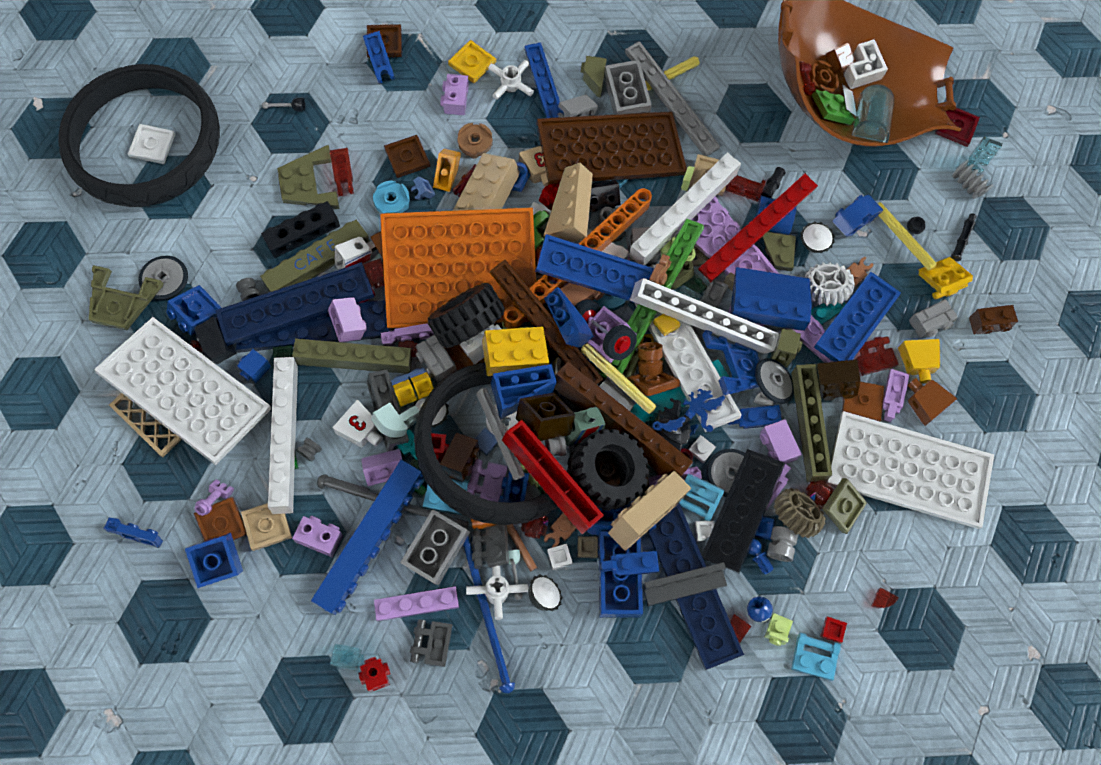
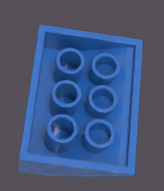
(771, 298)

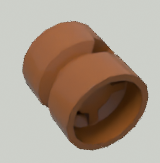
(650, 361)

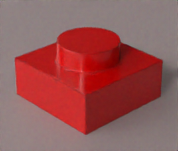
(833, 630)

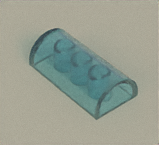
(874, 113)

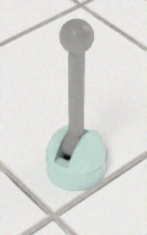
(514, 557)

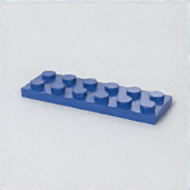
(590, 267)
(857, 319)

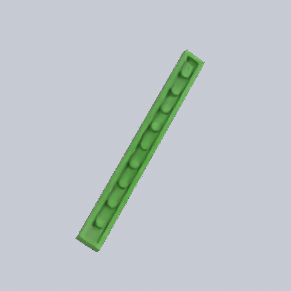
(678, 255)

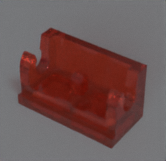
(745, 187)

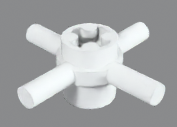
(510, 79)
(493, 597)

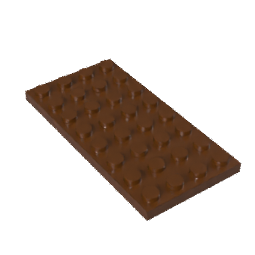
(612, 146)

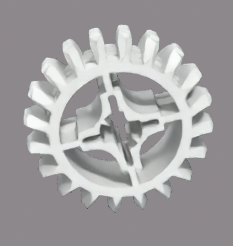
(830, 283)

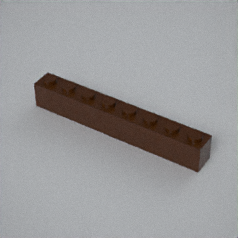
(586, 394)

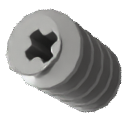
(971, 180)

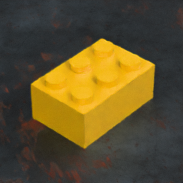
(514, 349)

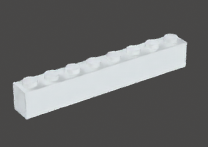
(685, 208)
(704, 316)
(283, 436)

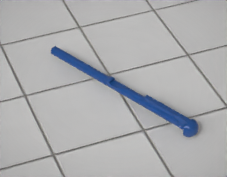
(507, 685)

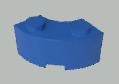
(857, 215)

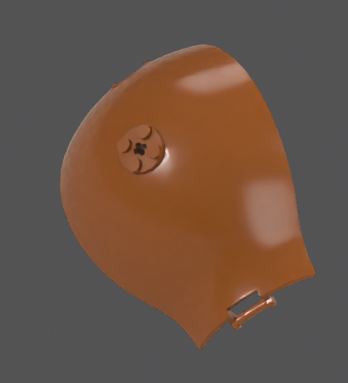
(913, 64)

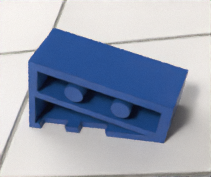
(520, 383)

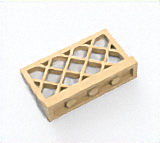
(171, 443)

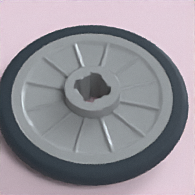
(174, 272)
(774, 381)
(719, 468)

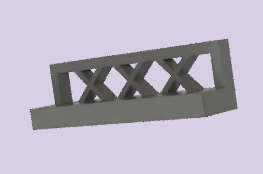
(382, 393)
(684, 584)

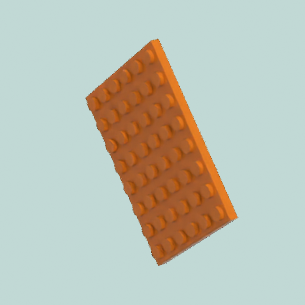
(448, 252)

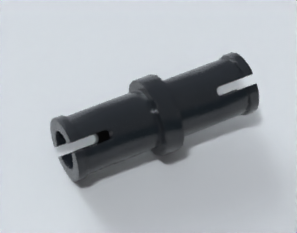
(773, 182)

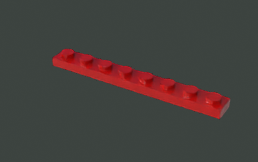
(758, 227)

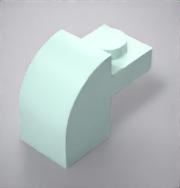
(392, 423)

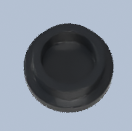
(916, 225)

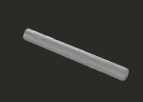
(499, 431)

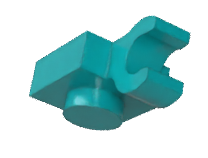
(408, 448)

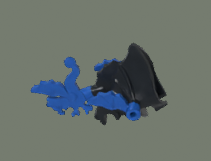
(677, 429)

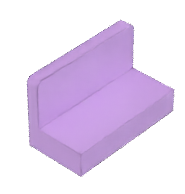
(380, 466)

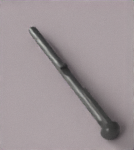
(325, 480)

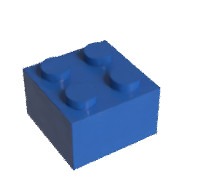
(214, 560)

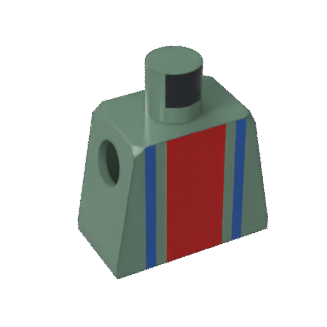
(585, 424)

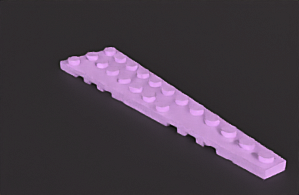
(720, 229)

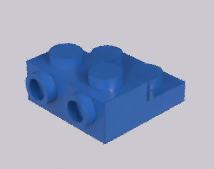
(192, 309)

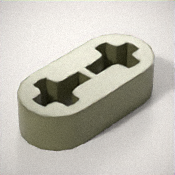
(684, 275)

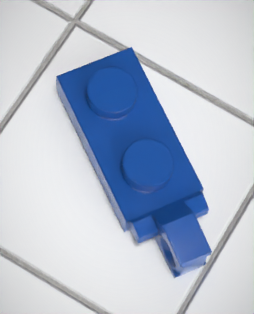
(758, 416)
(133, 532)
(632, 564)

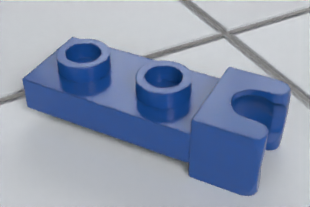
(378, 55)

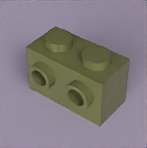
(787, 347)

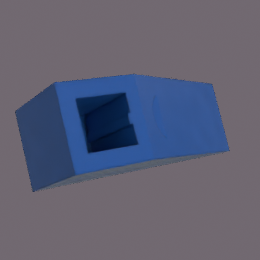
(568, 319)

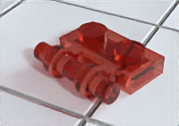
(876, 361)

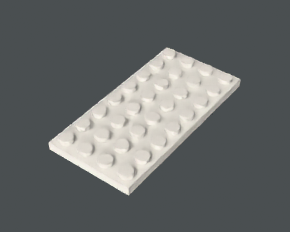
(183, 390)
(912, 469)

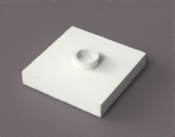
(151, 144)

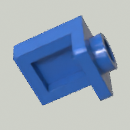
(522, 178)

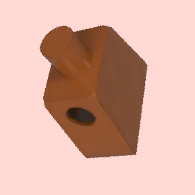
(929, 400)

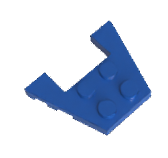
(741, 362)

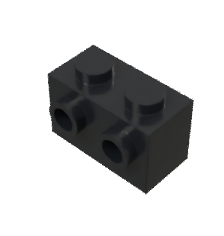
(604, 195)
(213, 342)

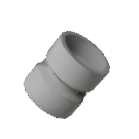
(782, 545)

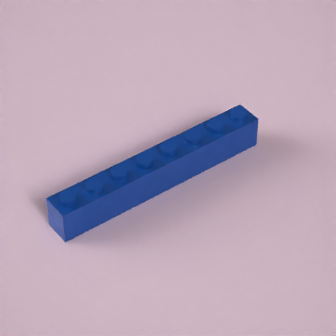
(368, 537)

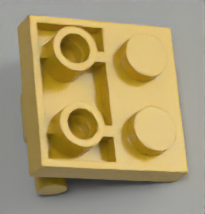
(946, 277)

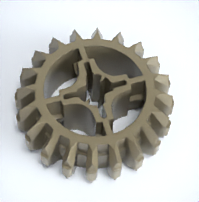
(799, 513)

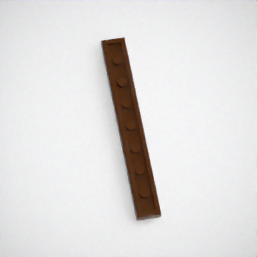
(540, 317)

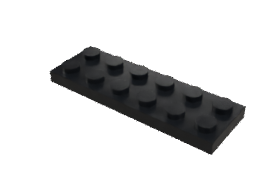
(743, 510)

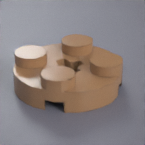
(474, 149)

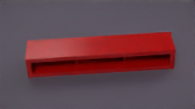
(552, 477)

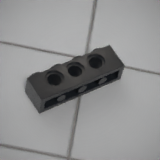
(297, 238)

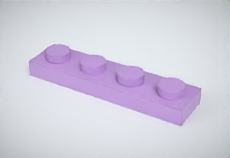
(416, 604)

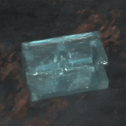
(984, 153)

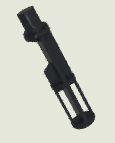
(962, 241)

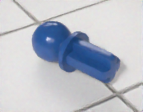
(760, 558)

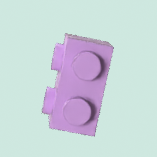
(455, 94)
(347, 319)
(780, 442)
(318, 536)

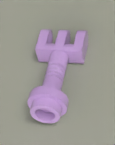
(203, 506)

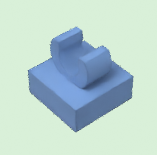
(423, 187)

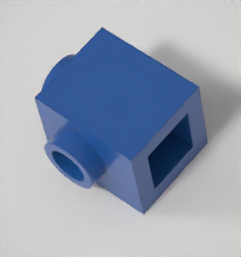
(253, 366)

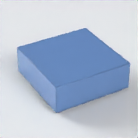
(486, 441)

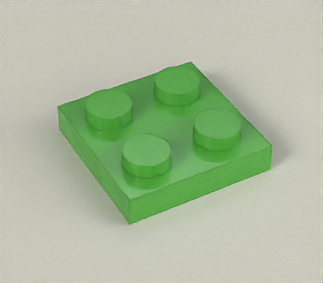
(833, 107)

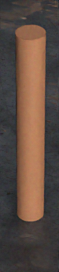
(520, 546)

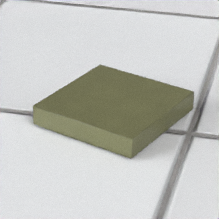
(844, 505)

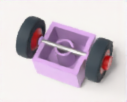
(611, 334)

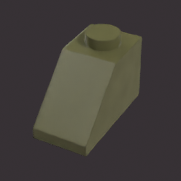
(593, 73)

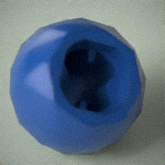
(759, 609)

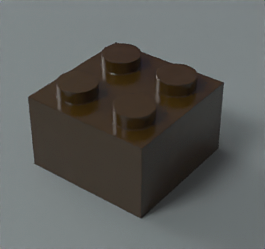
(838, 379)
(545, 416)

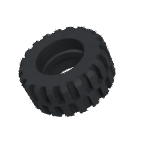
(466, 315)
(627, 457)

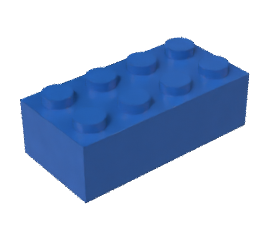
(618, 595)

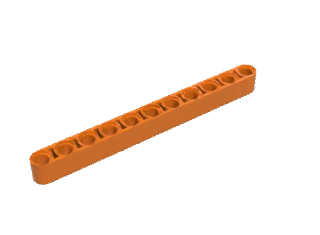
(594, 238)

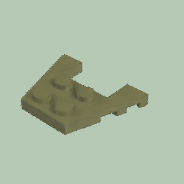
(299, 181)
(118, 307)

